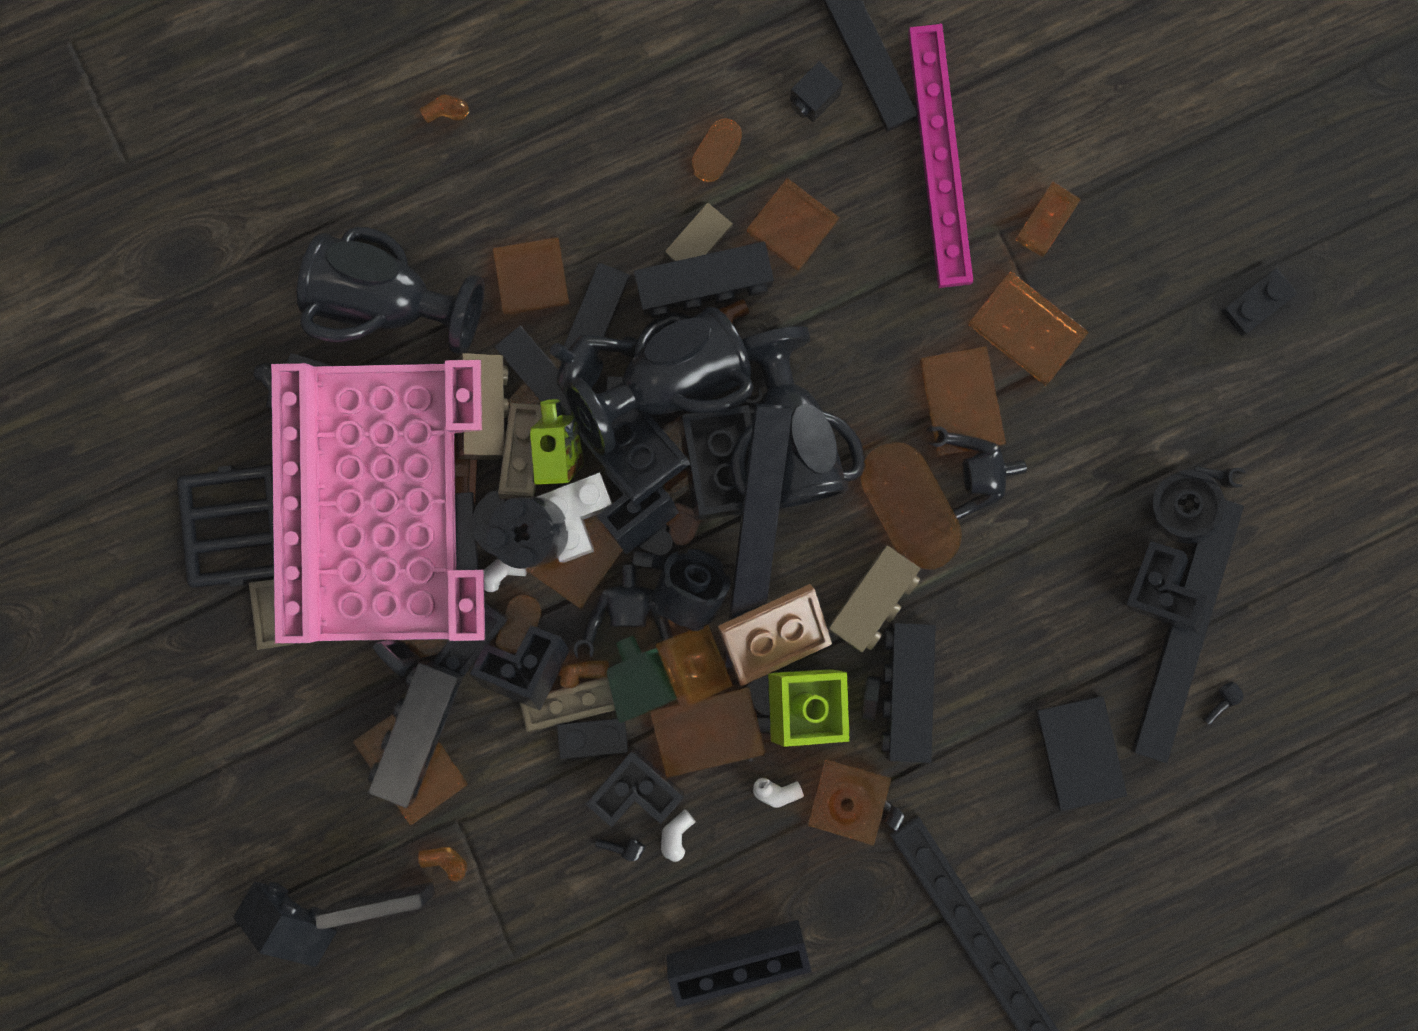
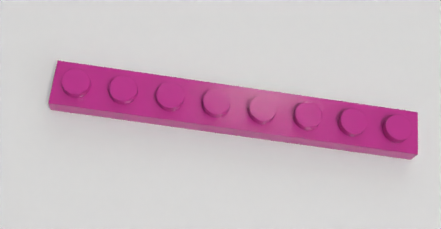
(940, 156)

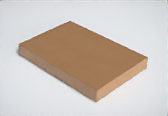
(775, 634)

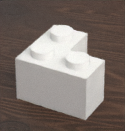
(578, 503)

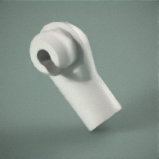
(496, 572)
(775, 795)
(672, 836)

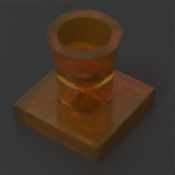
(866, 791)

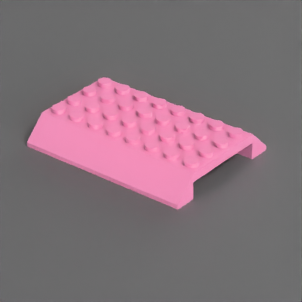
(371, 502)

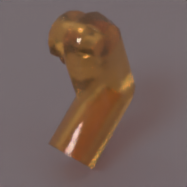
(445, 106)
(586, 669)
(447, 858)

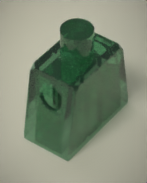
(639, 681)

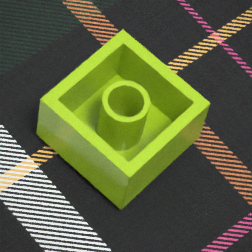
(808, 707)

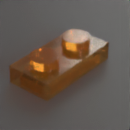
(1047, 219)

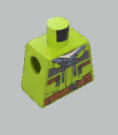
(555, 445)

